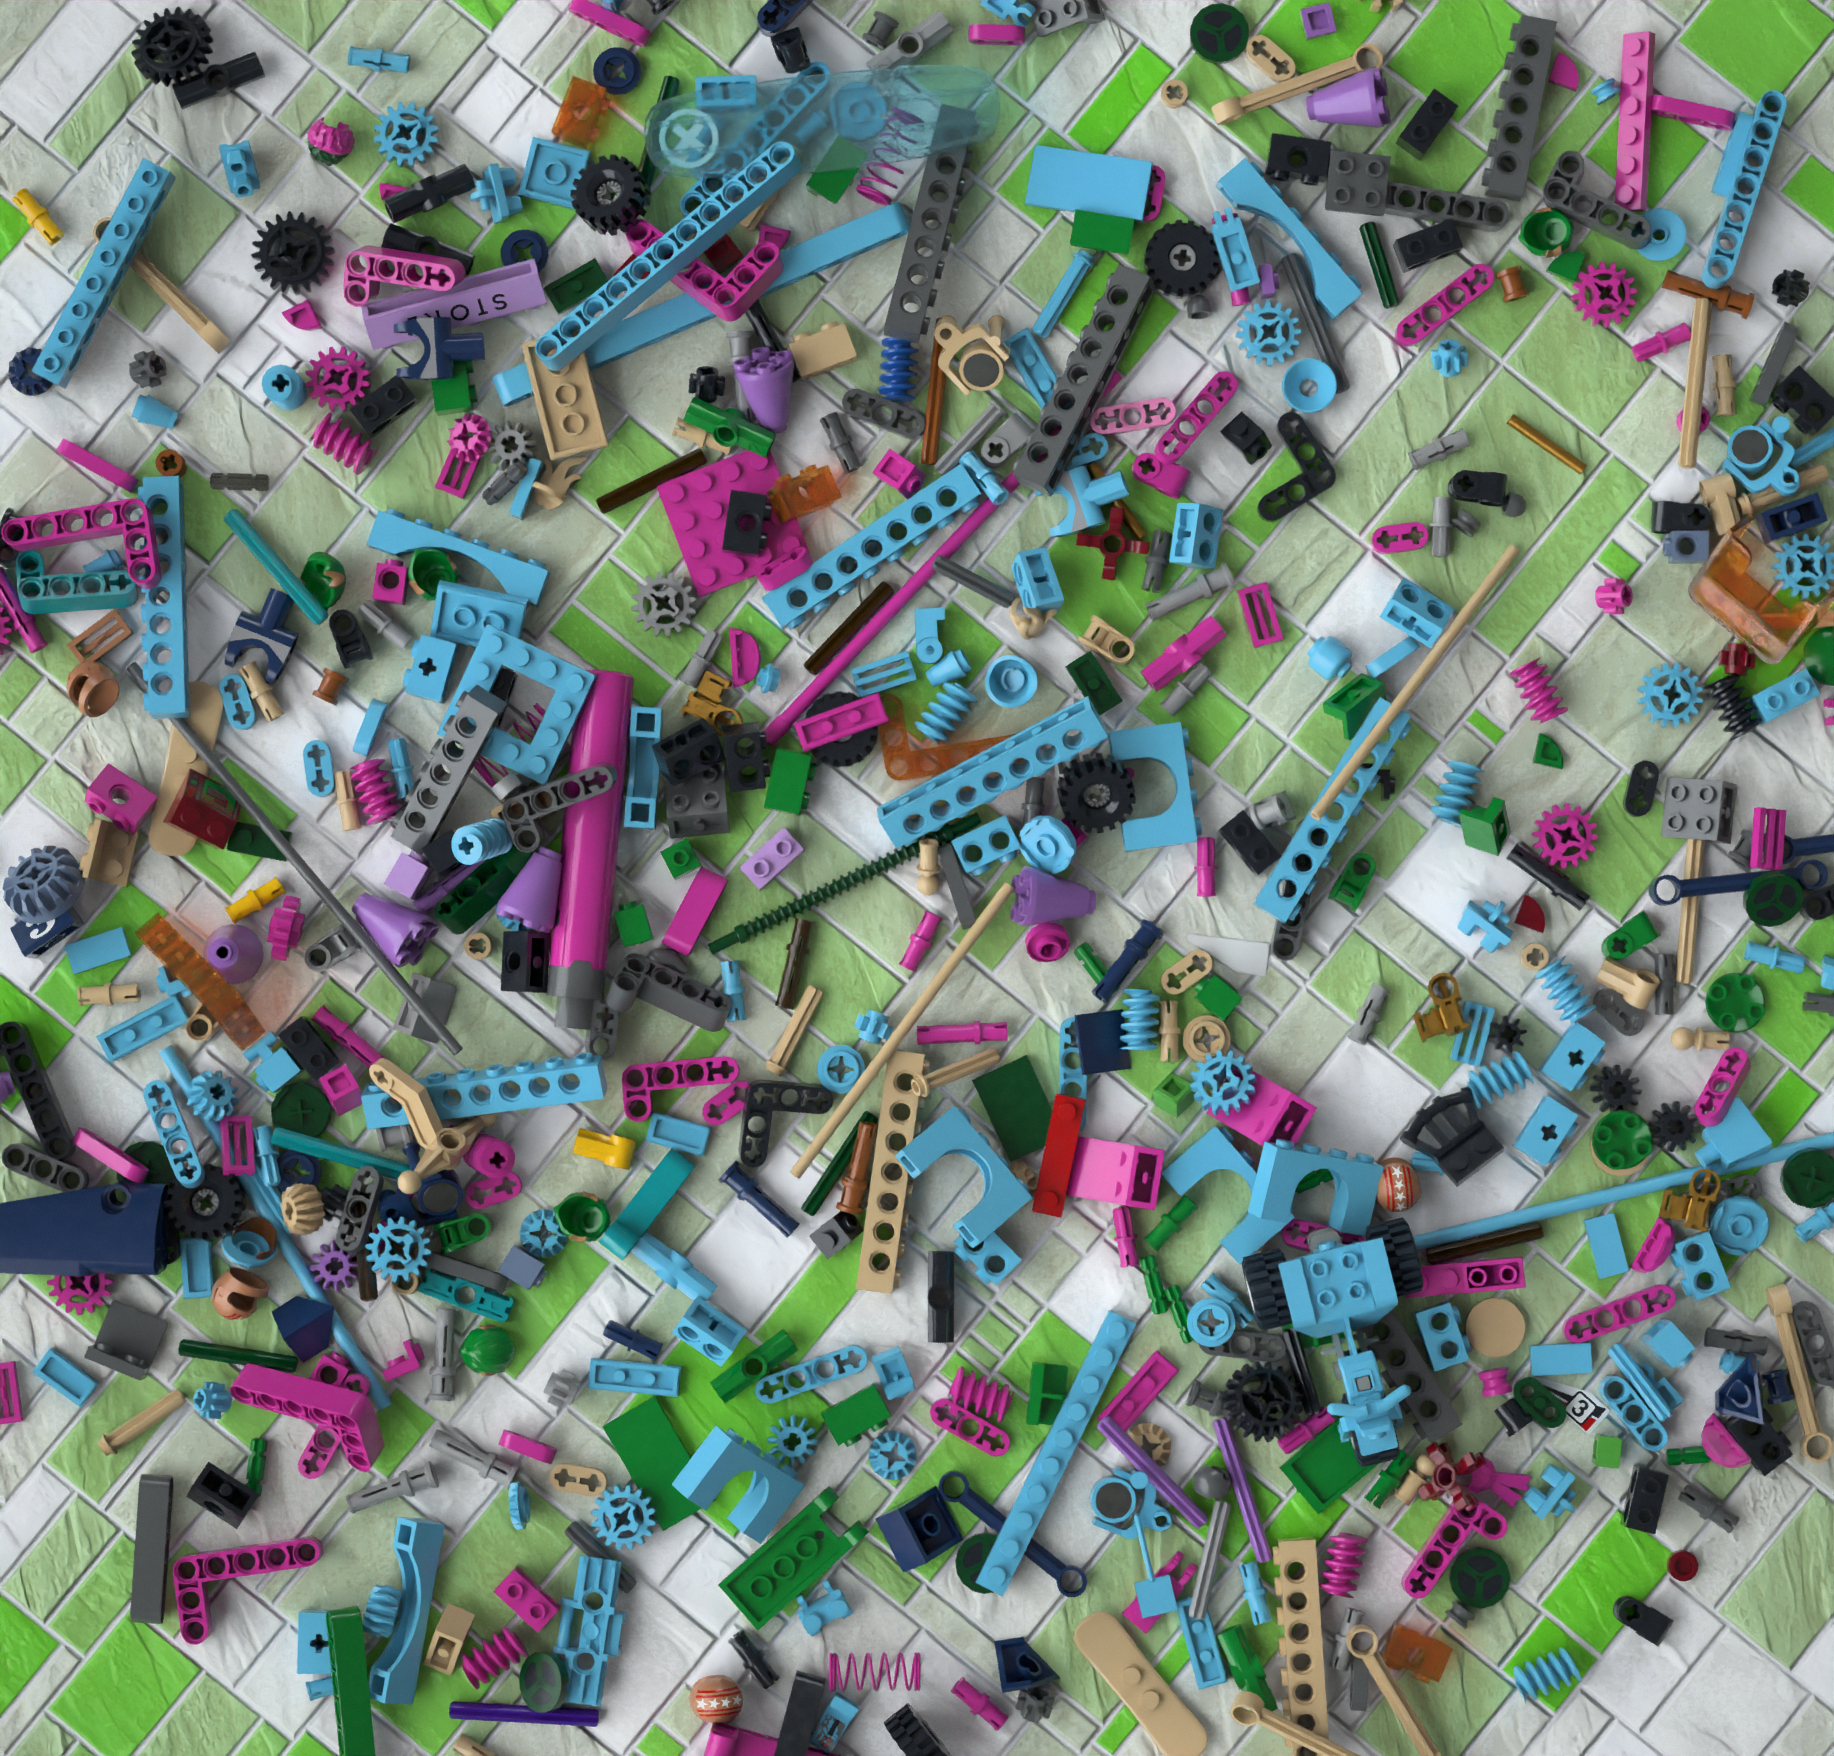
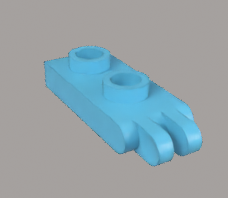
(1234, 251)

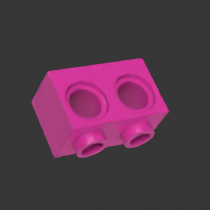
(527, 1599)

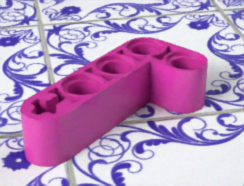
(404, 274)
(680, 1080)
(1449, 1548)

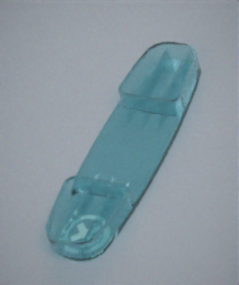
(827, 119)

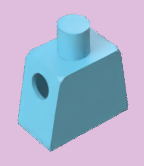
(1734, 1138)

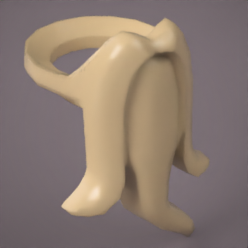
(553, 486)
(1030, 626)

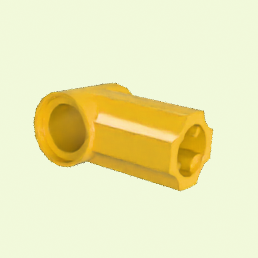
(611, 1149)

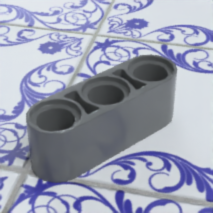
(31, 1163)

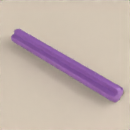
(1155, 1474)
(1242, 1490)

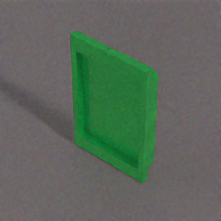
(1324, 1468)

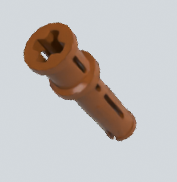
(1722, 297)
(856, 1181)

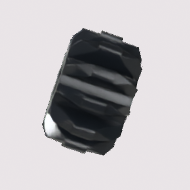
(1609, 1081)
(1674, 1137)

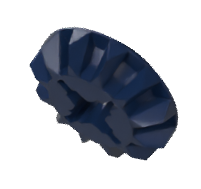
(615, 57)
(524, 239)
(17, 370)
(308, 1162)

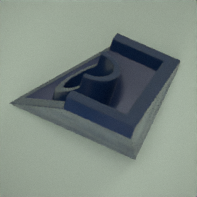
(304, 1326)
(1742, 1393)
(1021, 1666)

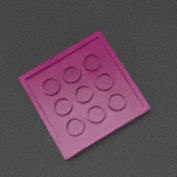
(698, 516)

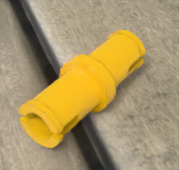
(38, 216)
(255, 900)

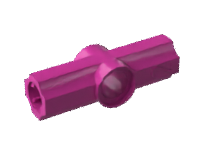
(1183, 653)

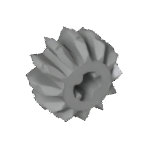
(520, 440)

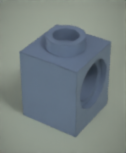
(1698, 540)
(523, 1268)

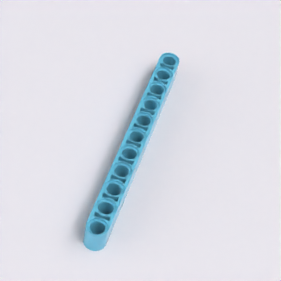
(673, 242)

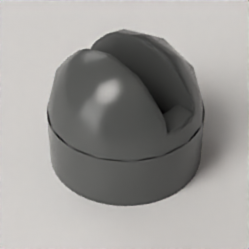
(1198, 307)
(1514, 505)

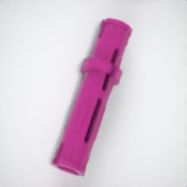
(22, 620)
(956, 1033)
(346, 1036)

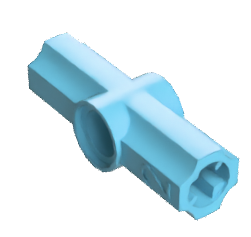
(673, 1267)

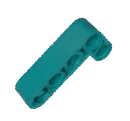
(76, 584)
(647, 1204)

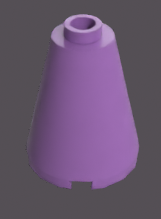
(243, 957)

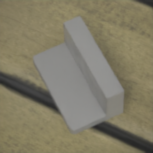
(437, 997)

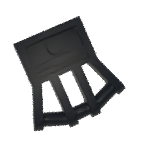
(1465, 1152)

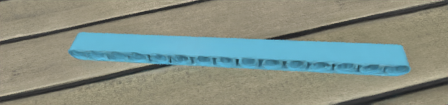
(685, 312)

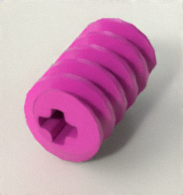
(343, 444)
(1538, 691)
(375, 791)
(490, 1156)
(980, 1394)
(1343, 1564)
(492, 1657)

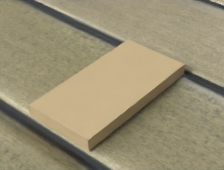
(566, 404)

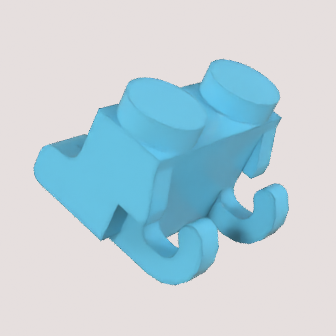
(823, 1610)

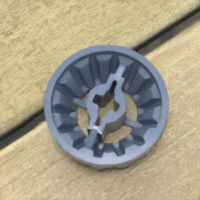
(43, 884)

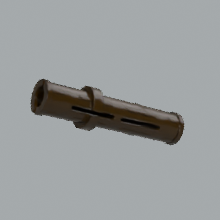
(801, 928)

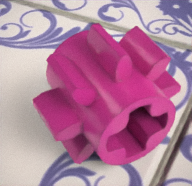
(1613, 596)

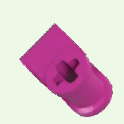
(1165, 478)

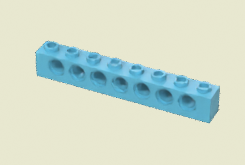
(104, 273)
(955, 481)
(176, 701)
(1000, 759)
(1269, 897)
(591, 1086)

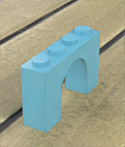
(1166, 745)
(1216, 1152)
(1285, 1166)
(1002, 1191)
(721, 1459)

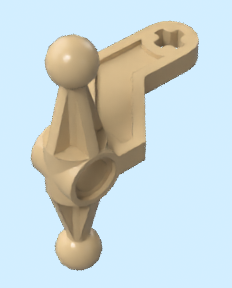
(442, 1145)

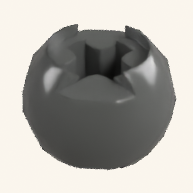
(1211, 1482)

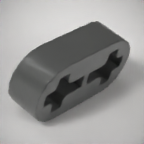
(1613, 1017)
(1358, 1684)

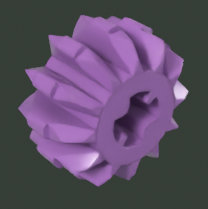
(329, 1274)

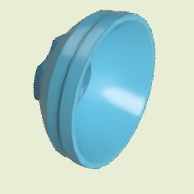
(1309, 370)

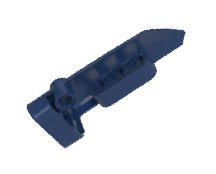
(87, 1232)

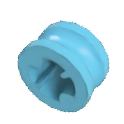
(1605, 91)

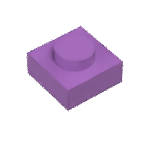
(1318, 21)
(1268, 281)

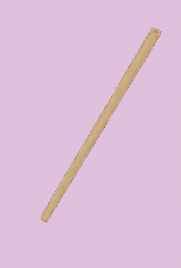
(1414, 683)
(902, 1030)

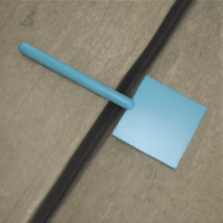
(1153, 1594)

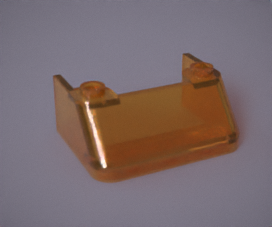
(1747, 607)

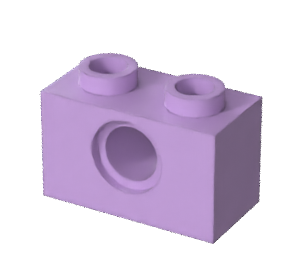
(772, 859)
(409, 875)

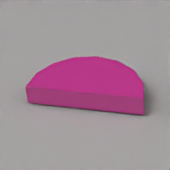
(744, 657)
(1655, 1248)
(1721, 1445)

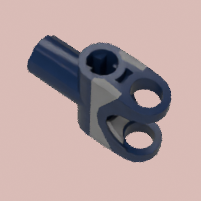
(440, 348)
(265, 633)

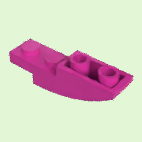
(1472, 1276)

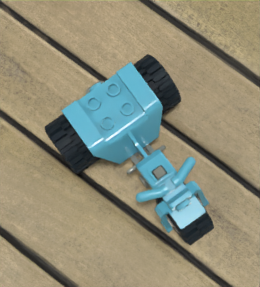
(1339, 1293)

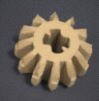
(302, 1209)

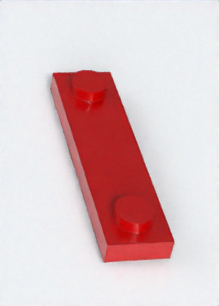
(1058, 1155)

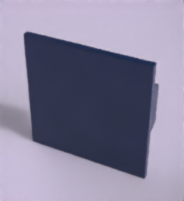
(1101, 1043)

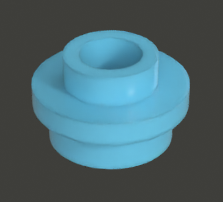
(768, 678)

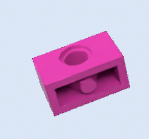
(115, 784)

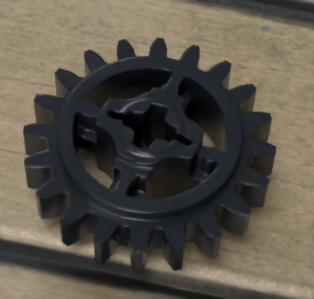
(167, 41)
(282, 257)

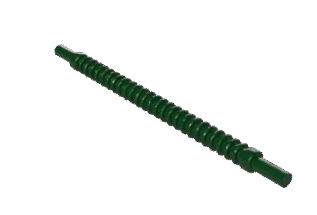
(742, 933)

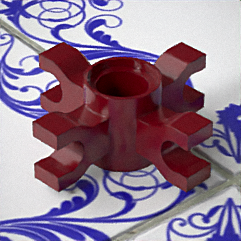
(1127, 545)
(1442, 1479)

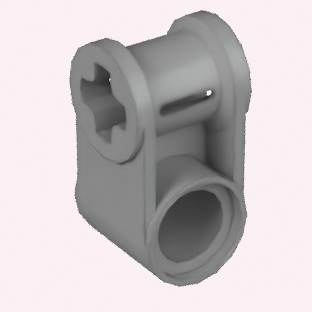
(1009, 437)
(1272, 811)
(333, 947)

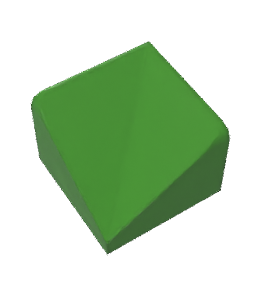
(1173, 1095)
(1606, 1451)

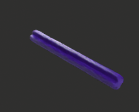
(523, 1714)

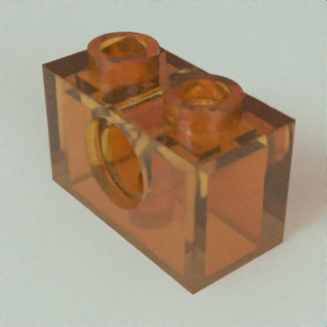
(579, 95)
(791, 504)
(1434, 1655)

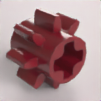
(1736, 659)

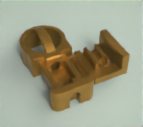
(708, 700)
(1448, 1014)
(1692, 1209)

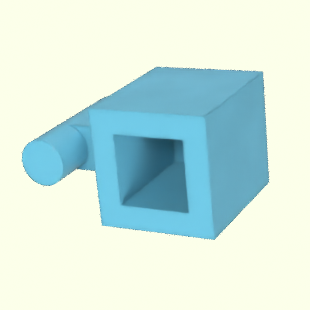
(277, 1068)

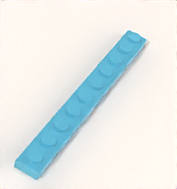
(1055, 1453)

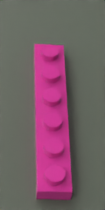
(1635, 121)

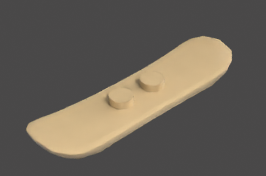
(205, 720)
(1139, 1686)

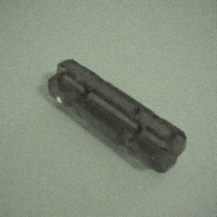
(239, 481)

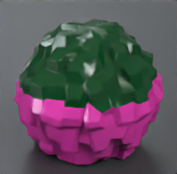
(328, 143)

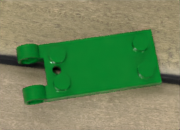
(789, 1562)

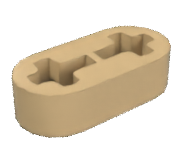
(1274, 53)
(1190, 978)
(576, 1486)

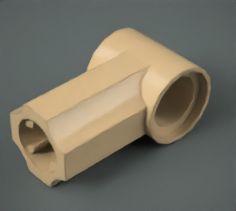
(1720, 496)
(1635, 985)

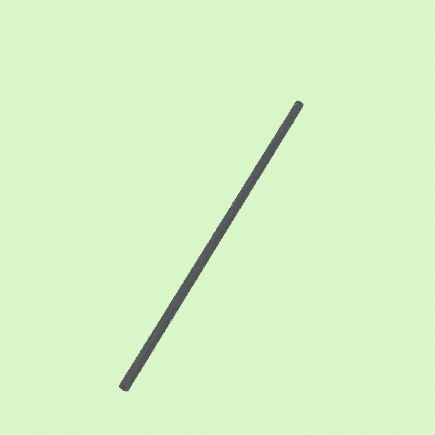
(308, 874)

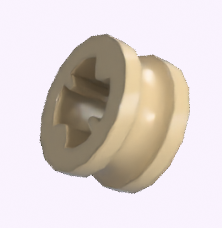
(1175, 102)
(1528, 950)
(478, 955)

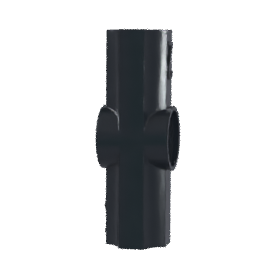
(237, 73)
(429, 193)
(407, 240)
(941, 1316)

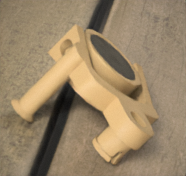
(981, 361)

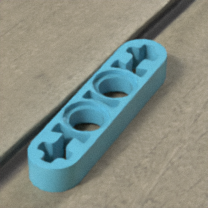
(1068, 1075)
(171, 1135)
(809, 1369)

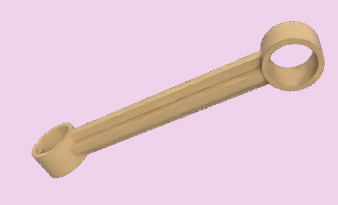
(1236, 107)
(173, 296)
(1781, 1309)
(1393, 1692)
(1281, 1725)

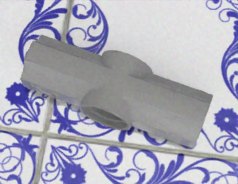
(925, 35)

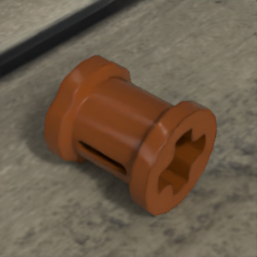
(1512, 284)
(170, 455)
(330, 686)

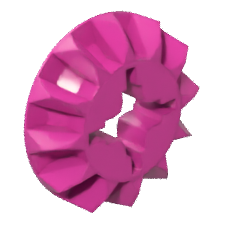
(476, 445)

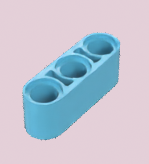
(1645, 1420)

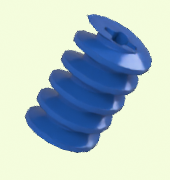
(897, 369)

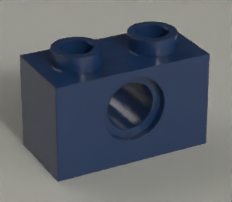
(1791, 518)

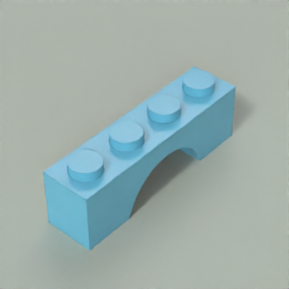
(643, 769)

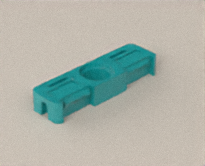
(447, 1289)

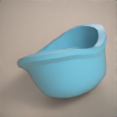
(1011, 681)

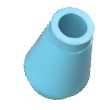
(153, 412)
(949, 668)

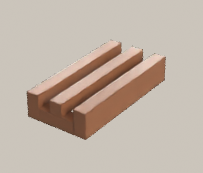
(114, 614)

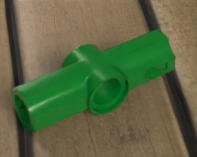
(729, 427)
(769, 1353)
(1245, 1665)

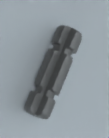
(504, 483)

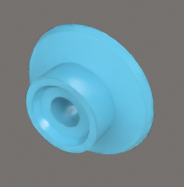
(1671, 226)

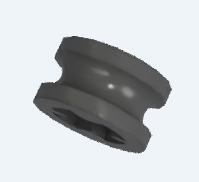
(1465, 523)
(1459, 1614)

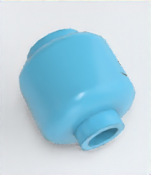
(1330, 658)

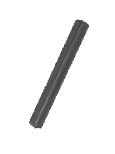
(1314, 319)

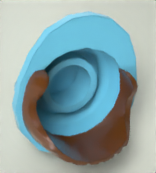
(251, 1243)

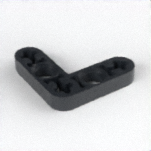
(1306, 478)
(765, 1108)

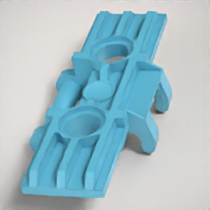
(598, 1632)

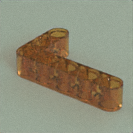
(913, 758)
(201, 980)

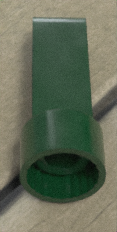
(480, 891)

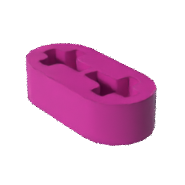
(996, 34)
(1156, 195)
(1398, 531)
(785, 568)
(722, 1097)
(496, 1197)
(527, 1446)

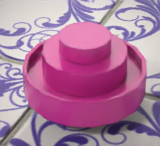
(1047, 942)

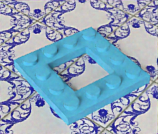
(571, 687)

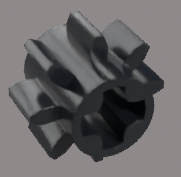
(1790, 287)
(707, 384)
(1501, 1028)
(334, 1201)

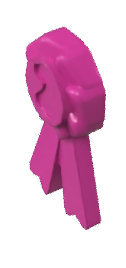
(1498, 1482)

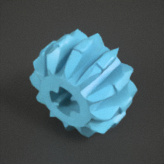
(220, 1090)
(784, 1434)
(382, 1610)

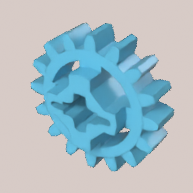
(397, 141)
(1258, 324)
(1796, 558)
(1657, 692)
(1235, 1087)
(409, 1240)
(634, 1522)

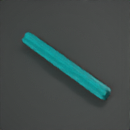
(276, 567)
(337, 1153)

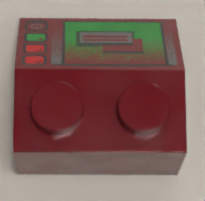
(204, 810)

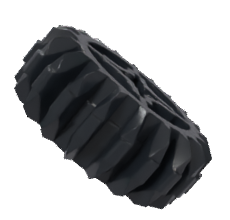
(1285, 1403)

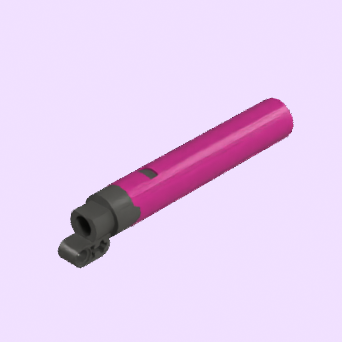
(590, 863)

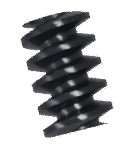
(1733, 706)

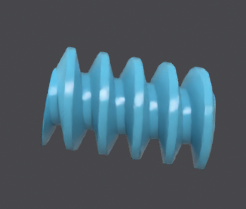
(276, 378)
(945, 712)
(1456, 791)
(481, 841)
(1565, 990)
(1139, 1020)
(1499, 1078)
(1545, 1674)

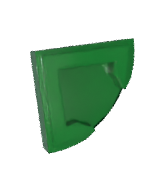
(1566, 266)
(1547, 753)

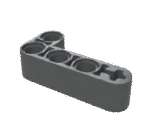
(1600, 206)
(561, 798)
(669, 991)

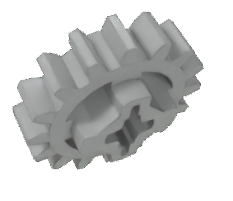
(672, 593)

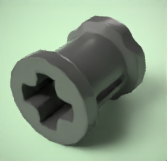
(880, 30)
(1742, 851)

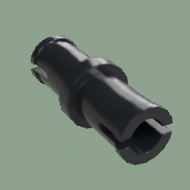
(753, 1659)

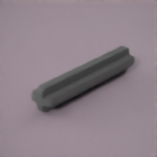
(972, 581)
(592, 1548)

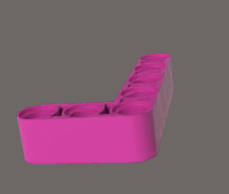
(722, 288)
(91, 530)
(317, 1403)
(233, 1568)
(736, 1741)

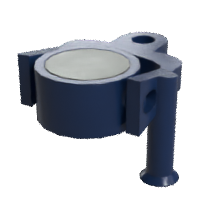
(437, 1196)

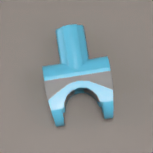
(1085, 499)

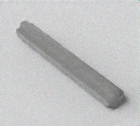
(1209, 1559)

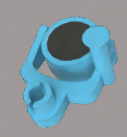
(1751, 452)
(1115, 1501)

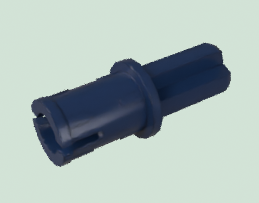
(632, 1339)

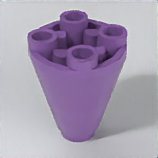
(1352, 101)
(767, 385)
(534, 892)
(1048, 898)
(395, 928)

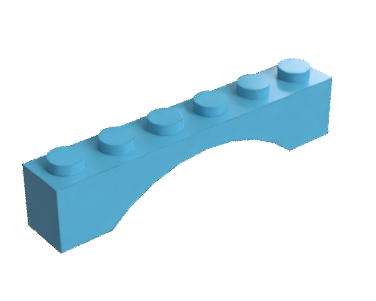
(1251, 193)
(400, 537)
(396, 1670)

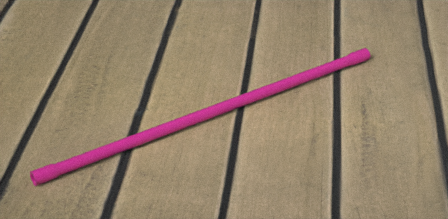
(784, 722)

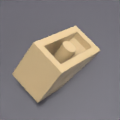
(449, 1639)

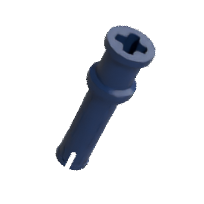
(1134, 950)
(748, 1190)

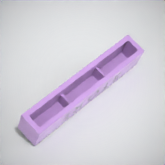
(468, 303)

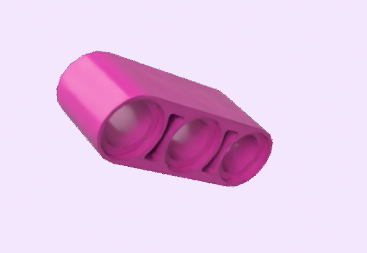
(694, 911)

